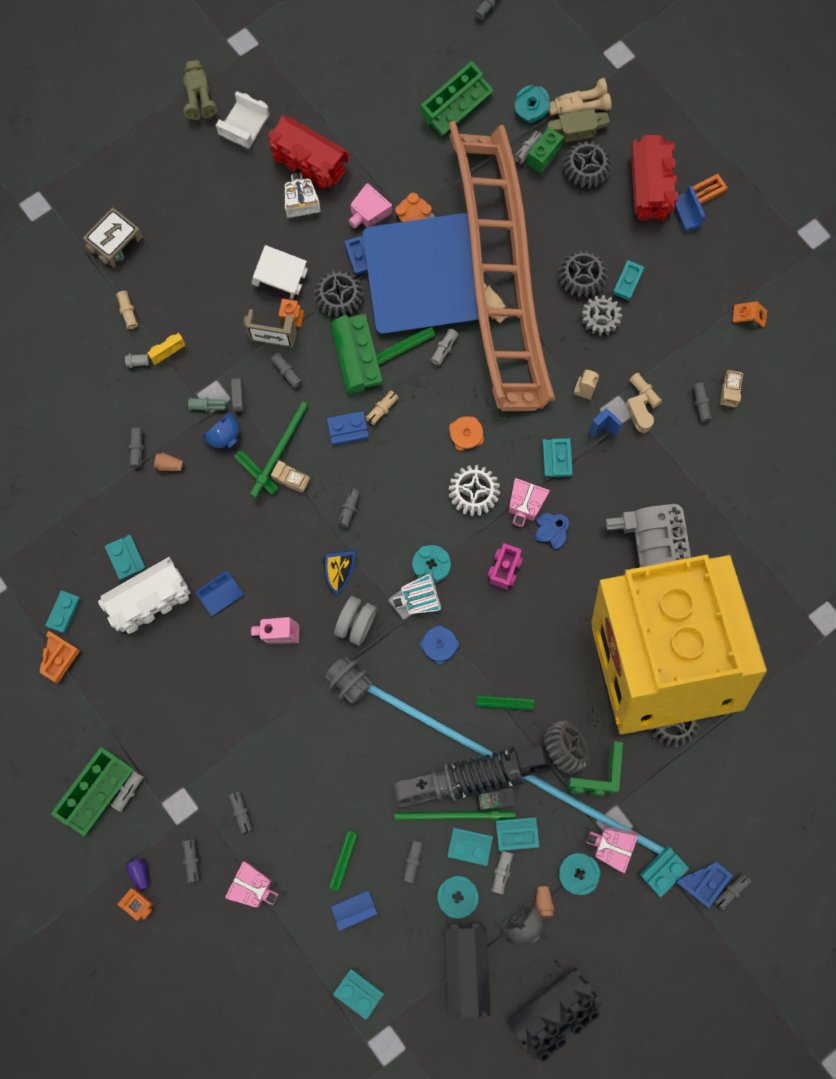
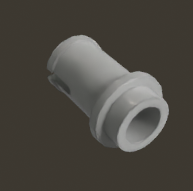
(136, 360)

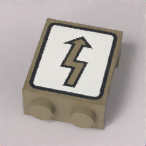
(111, 236)
(271, 335)

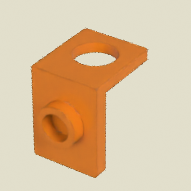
(749, 312)

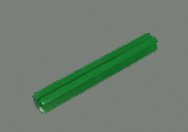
(405, 345)

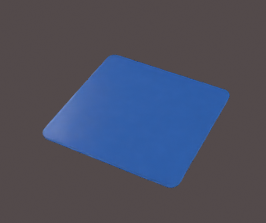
(421, 273)

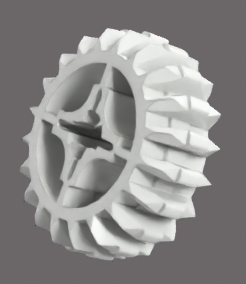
(481, 491)

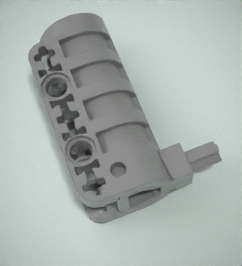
(655, 533)

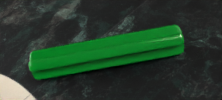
(254, 470)
(505, 702)
(343, 861)

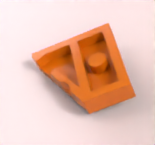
(57, 657)

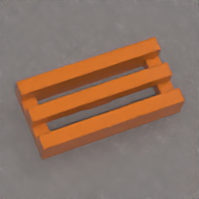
(723, 188)

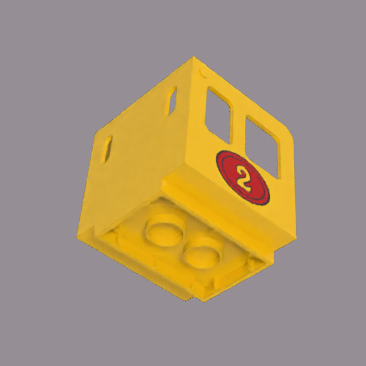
(676, 642)

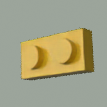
(167, 348)

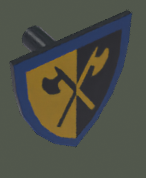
(338, 569)

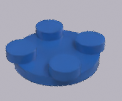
(439, 644)

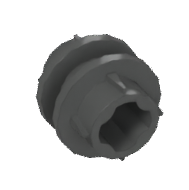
(348, 679)

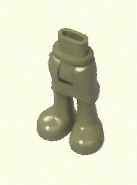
(196, 83)

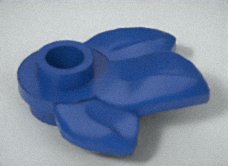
(549, 531)

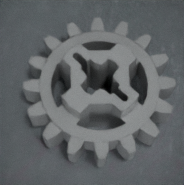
(603, 308)

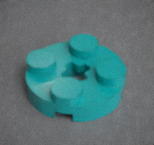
(536, 112)
(430, 553)
(590, 878)
(465, 906)

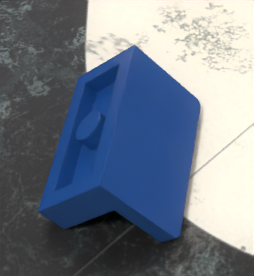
(689, 210)
(605, 420)
(219, 593)
(354, 910)

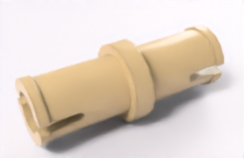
(126, 310)
(643, 387)
(382, 407)

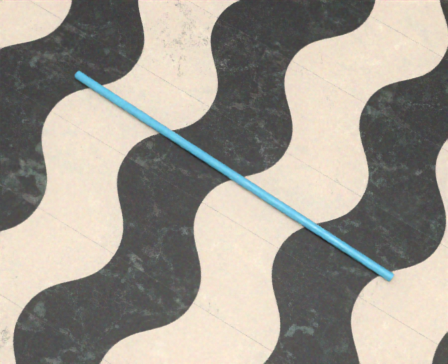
(532, 779)

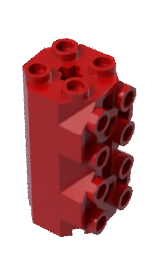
(307, 150)
(653, 177)

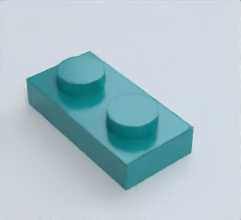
(628, 280)
(63, 612)

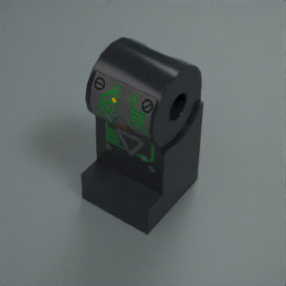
(495, 799)

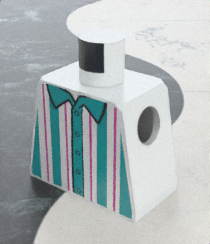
(419, 596)

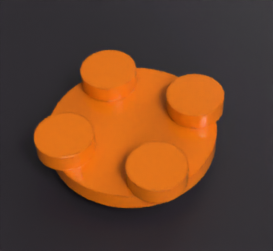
(413, 208)
(466, 433)

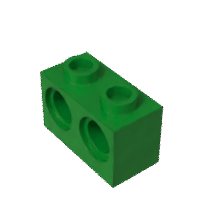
(544, 150)

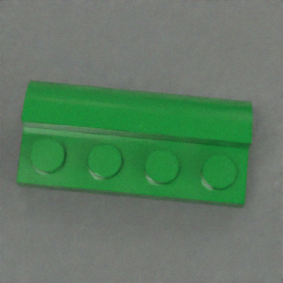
(455, 99)
(355, 353)
(92, 791)

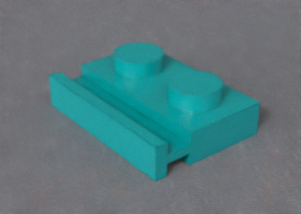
(557, 458)
(125, 557)
(517, 834)
(470, 846)
(664, 871)
(358, 994)

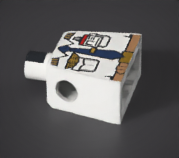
(300, 197)

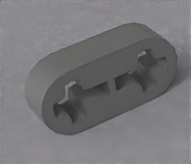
(237, 394)

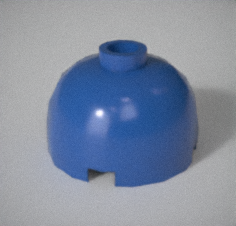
(223, 432)

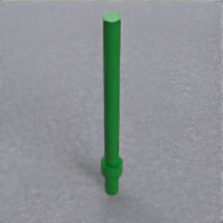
(262, 478)
(494, 815)

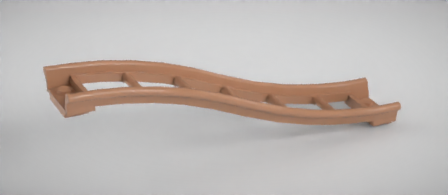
(507, 395)

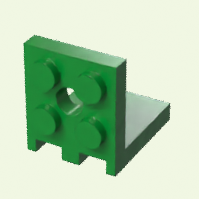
(599, 788)

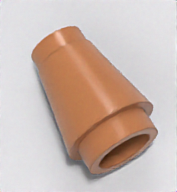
(165, 462)
(544, 902)

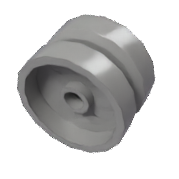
(355, 621)

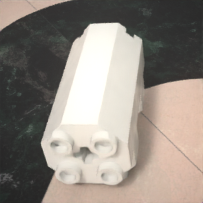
(144, 595)

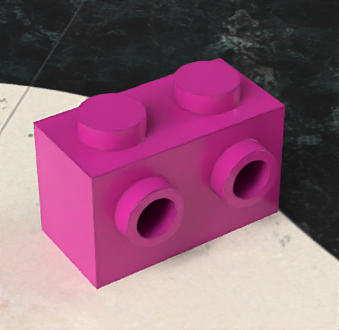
(507, 560)

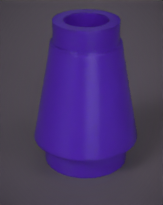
(137, 872)

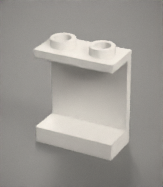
(244, 120)
(280, 270)

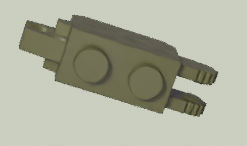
(579, 124)

